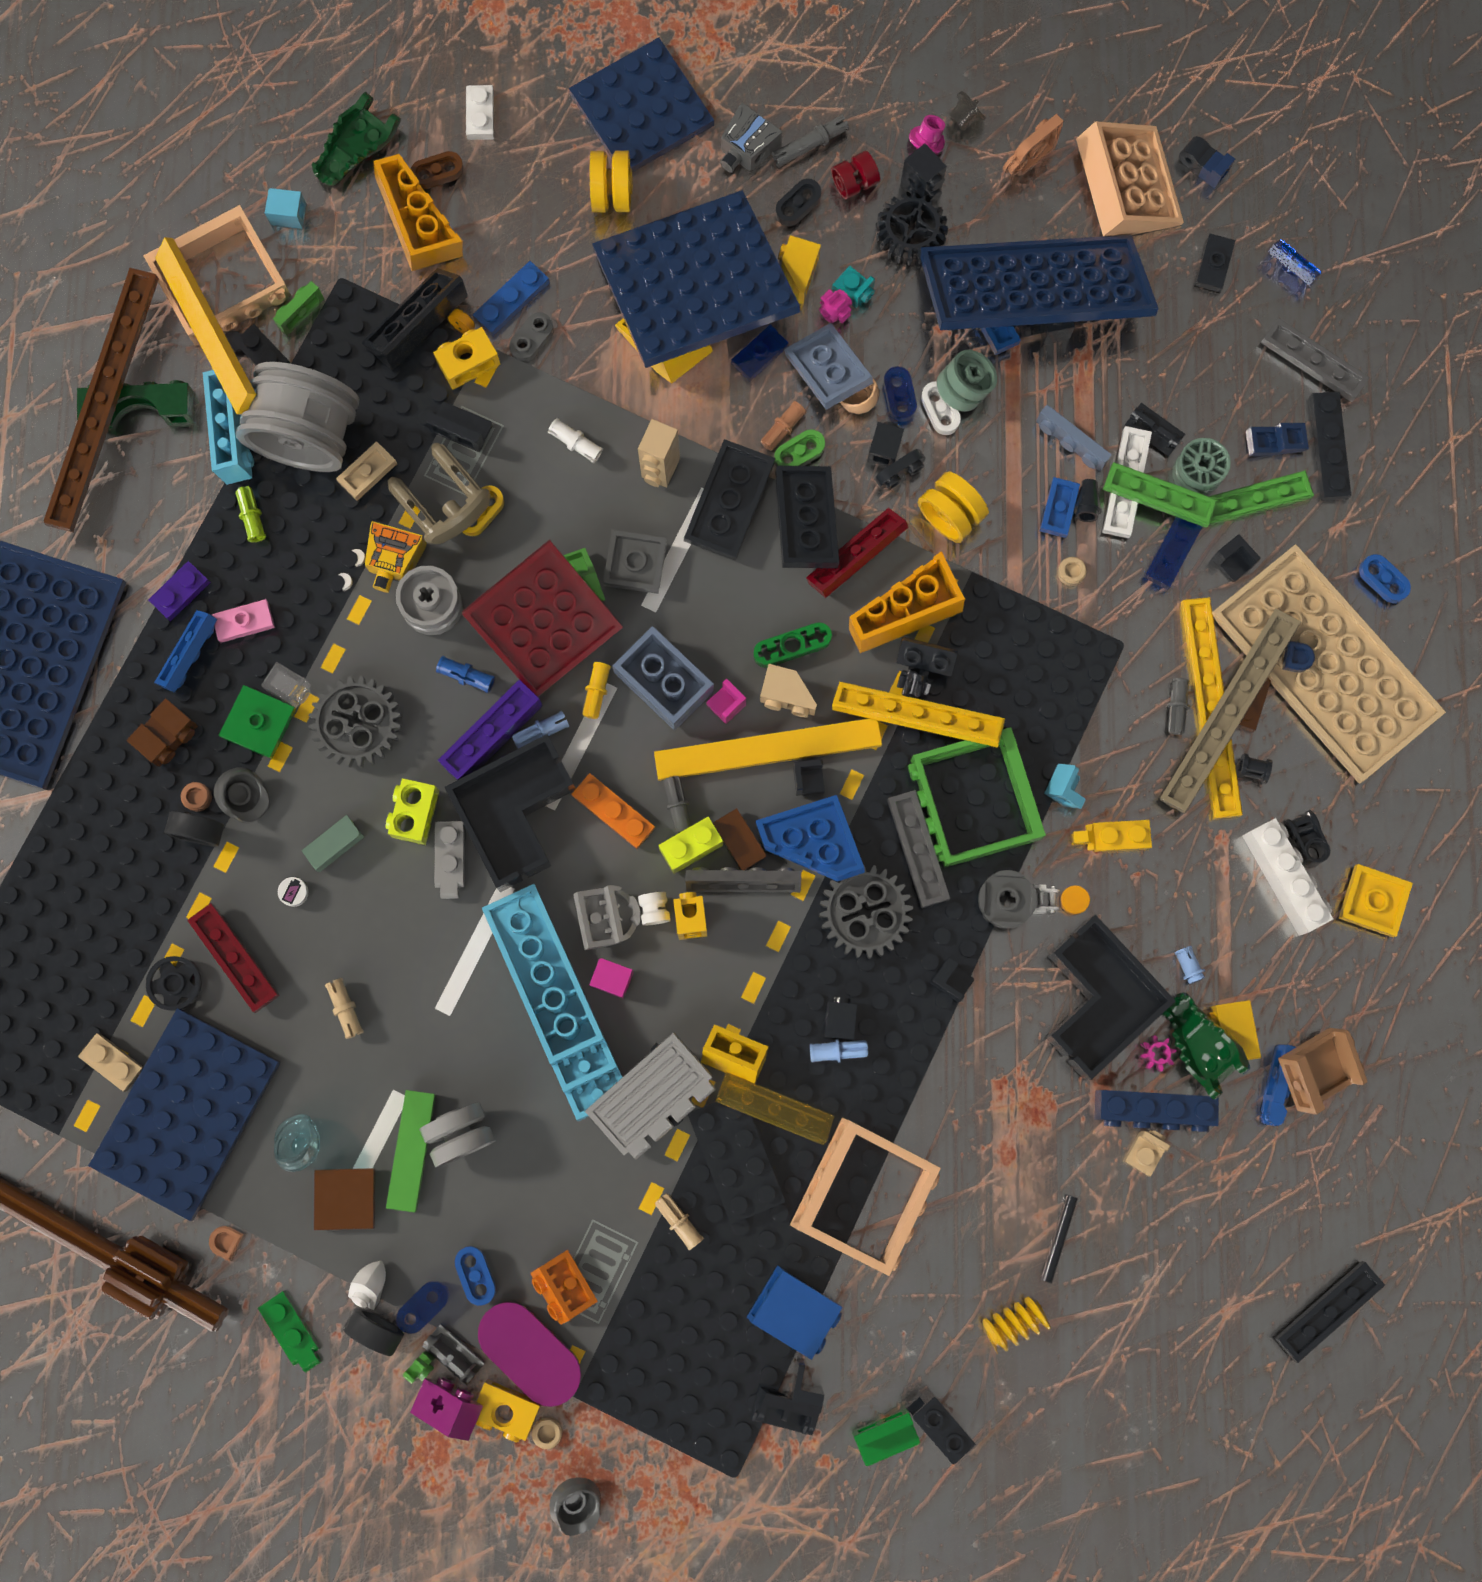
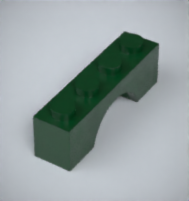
(172, 401)

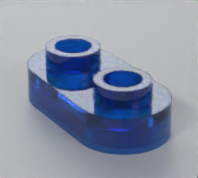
(901, 395)
(422, 1307)

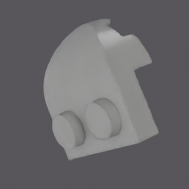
(606, 916)

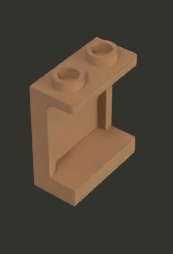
(1322, 1069)

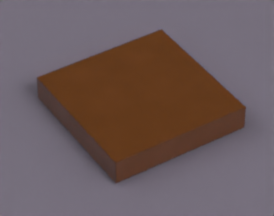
(344, 1199)

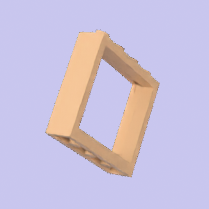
(206, 237)
(825, 1176)

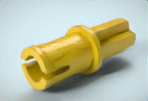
(596, 690)

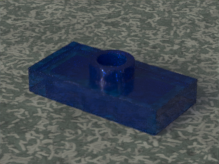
(1294, 262)
(759, 353)

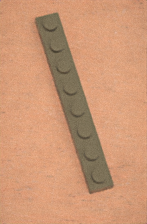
(1230, 711)

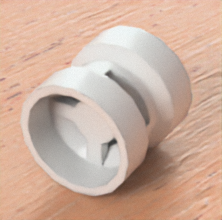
(654, 908)

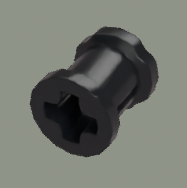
(1254, 768)

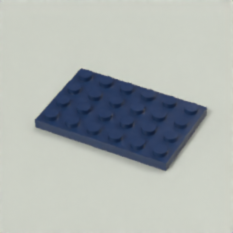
(184, 1114)

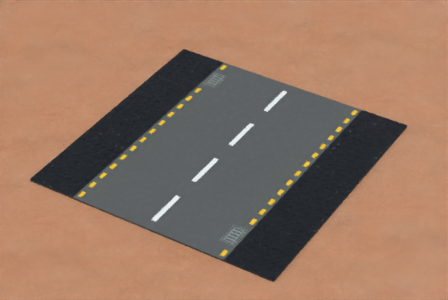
(111, 894)

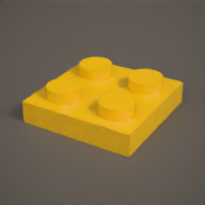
(1375, 900)

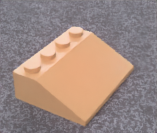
(1128, 178)

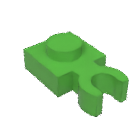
(420, 1368)

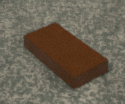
(739, 840)

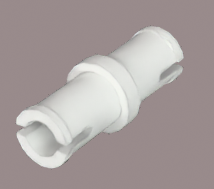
(575, 440)

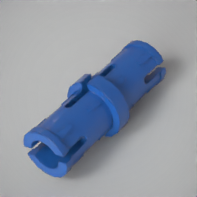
(465, 674)

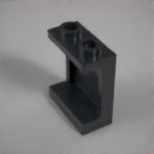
(940, 1426)

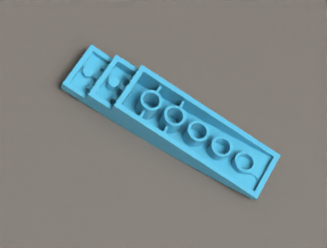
(553, 998)

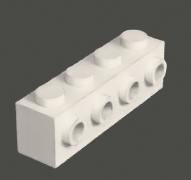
(1288, 877)

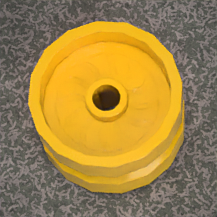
(610, 181)
(953, 507)

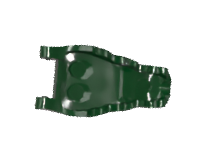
(353, 139)
(1205, 1046)

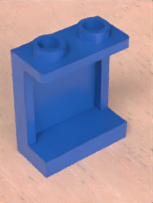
(795, 1313)

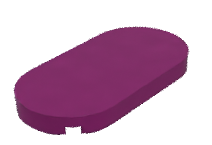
(529, 1354)

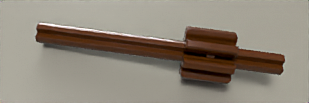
(137, 1276)

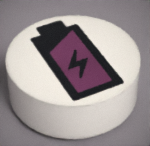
(293, 891)

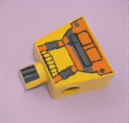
(392, 554)

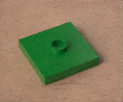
(257, 722)

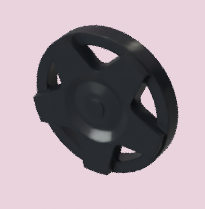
(173, 983)

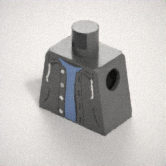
(748, 140)

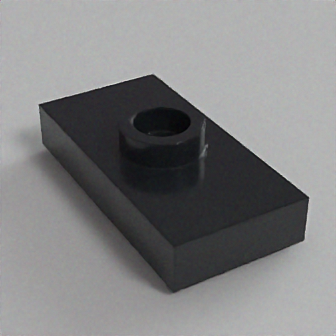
(1215, 262)

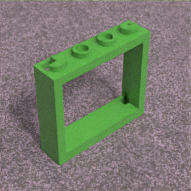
(1020, 785)

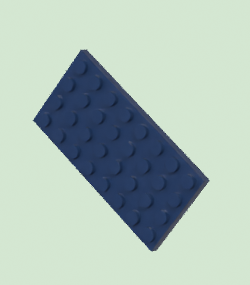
(1037, 282)

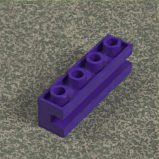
(491, 731)

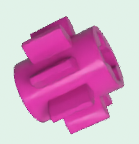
(835, 306)
(1149, 1055)

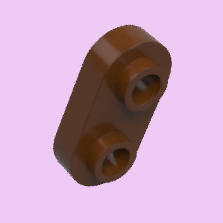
(436, 167)

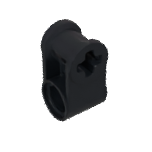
(1306, 837)

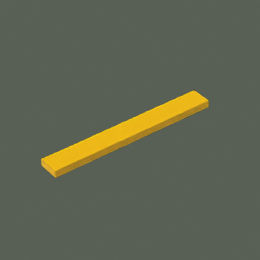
(205, 326)
(1208, 690)
(768, 749)

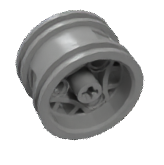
(298, 417)

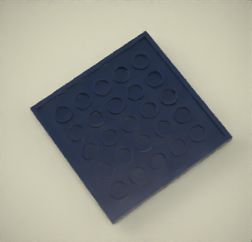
(695, 278)

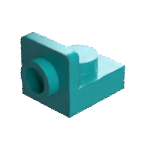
(855, 286)

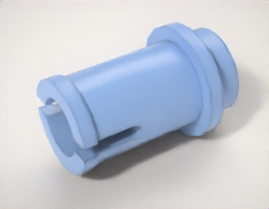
(1190, 965)

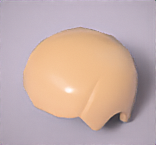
(863, 400)

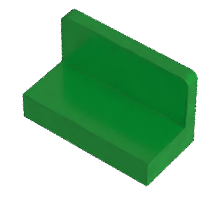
(886, 1437)

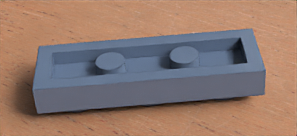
(1073, 438)

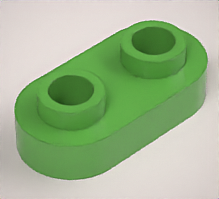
(798, 451)

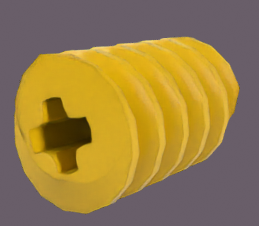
(1015, 1323)

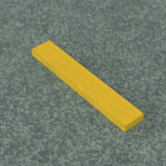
(918, 714)

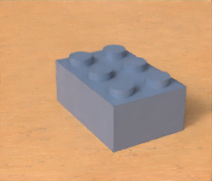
(663, 678)

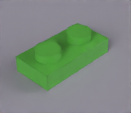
(303, 303)

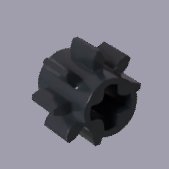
(915, 683)

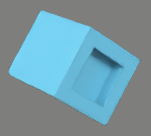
(285, 208)
(1063, 786)

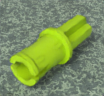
(250, 514)

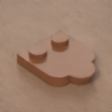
(1035, 146)

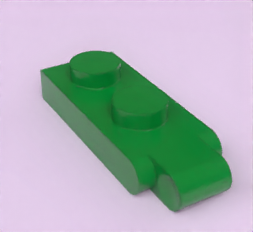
(291, 1331)

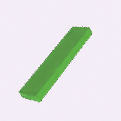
(1160, 494)
(1261, 497)
(410, 1152)

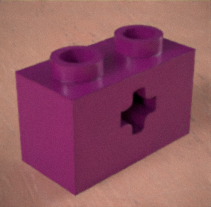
(447, 1408)

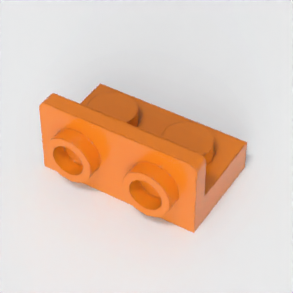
(563, 1288)

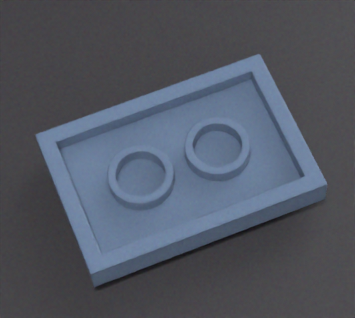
(828, 366)

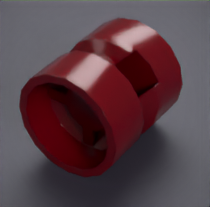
(858, 173)

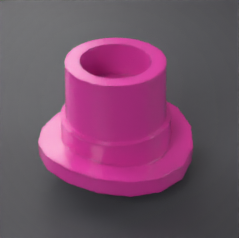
(930, 133)

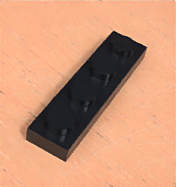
(1330, 446)
(1330, 1311)

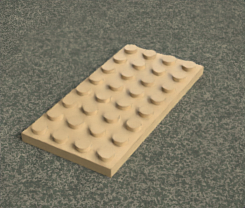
(1357, 689)

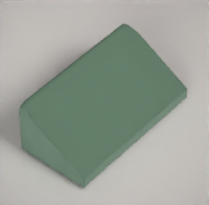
(332, 844)

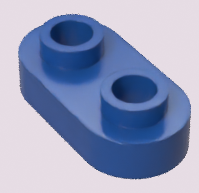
(1386, 576)
(472, 1276)

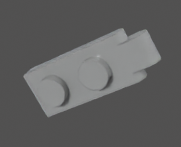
(449, 858)

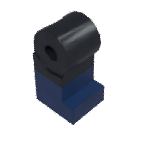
(1206, 161)

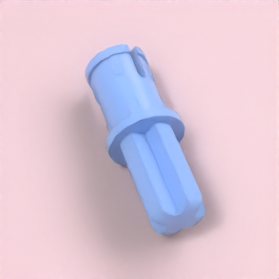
(540, 729)
(838, 1050)

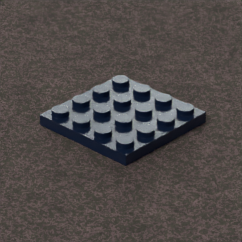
(642, 105)

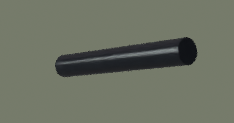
(1059, 1239)

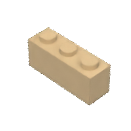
(659, 453)

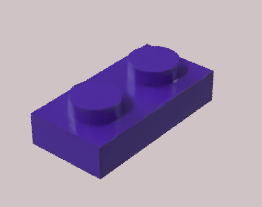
(179, 591)

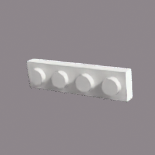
(1132, 454)

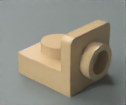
(1146, 1151)

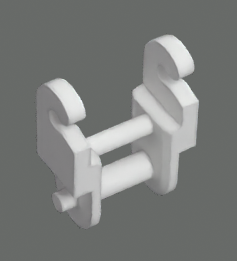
(1041, 890)

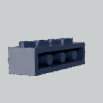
(1159, 1108)

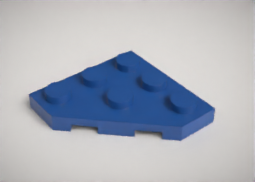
(814, 838)

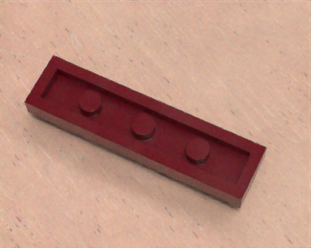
(858, 551)
(233, 957)

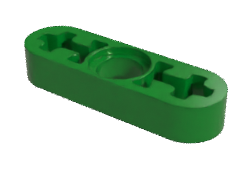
(814, 644)

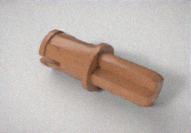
(783, 426)

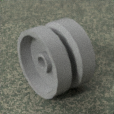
(426, 584)
(456, 1131)

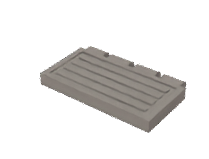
(649, 1094)

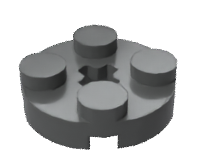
(1019, 888)

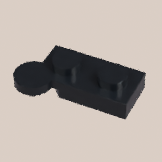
(255, 346)

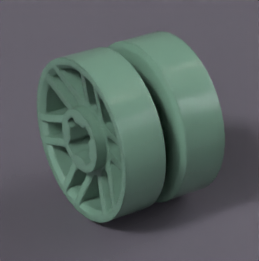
(966, 380)
(1201, 466)

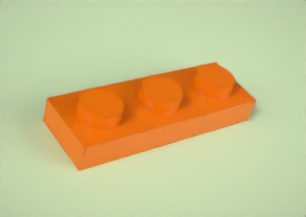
(613, 811)

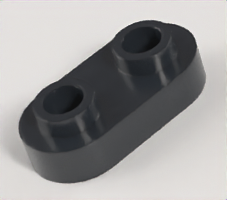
(796, 203)
(892, 475)

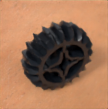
(894, 218)

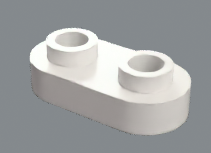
(939, 410)

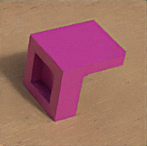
(727, 702)
(611, 978)

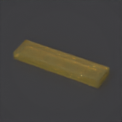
(775, 1108)

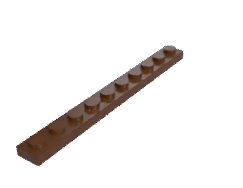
(101, 400)

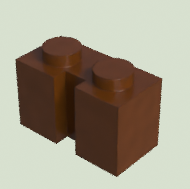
(163, 733)

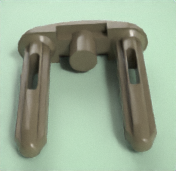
(458, 518)

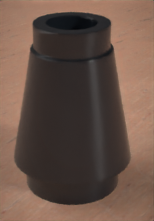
(1088, 501)

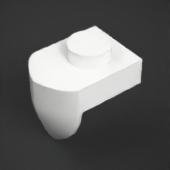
(368, 1285)

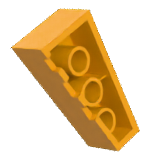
(417, 221)
(908, 606)

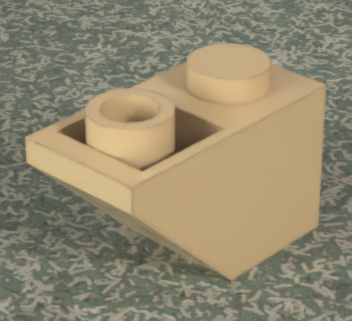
(786, 690)

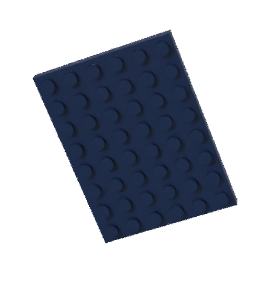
(49, 643)

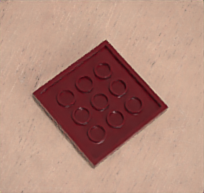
(542, 618)

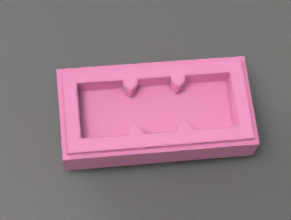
(243, 621)

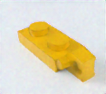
(1115, 836)

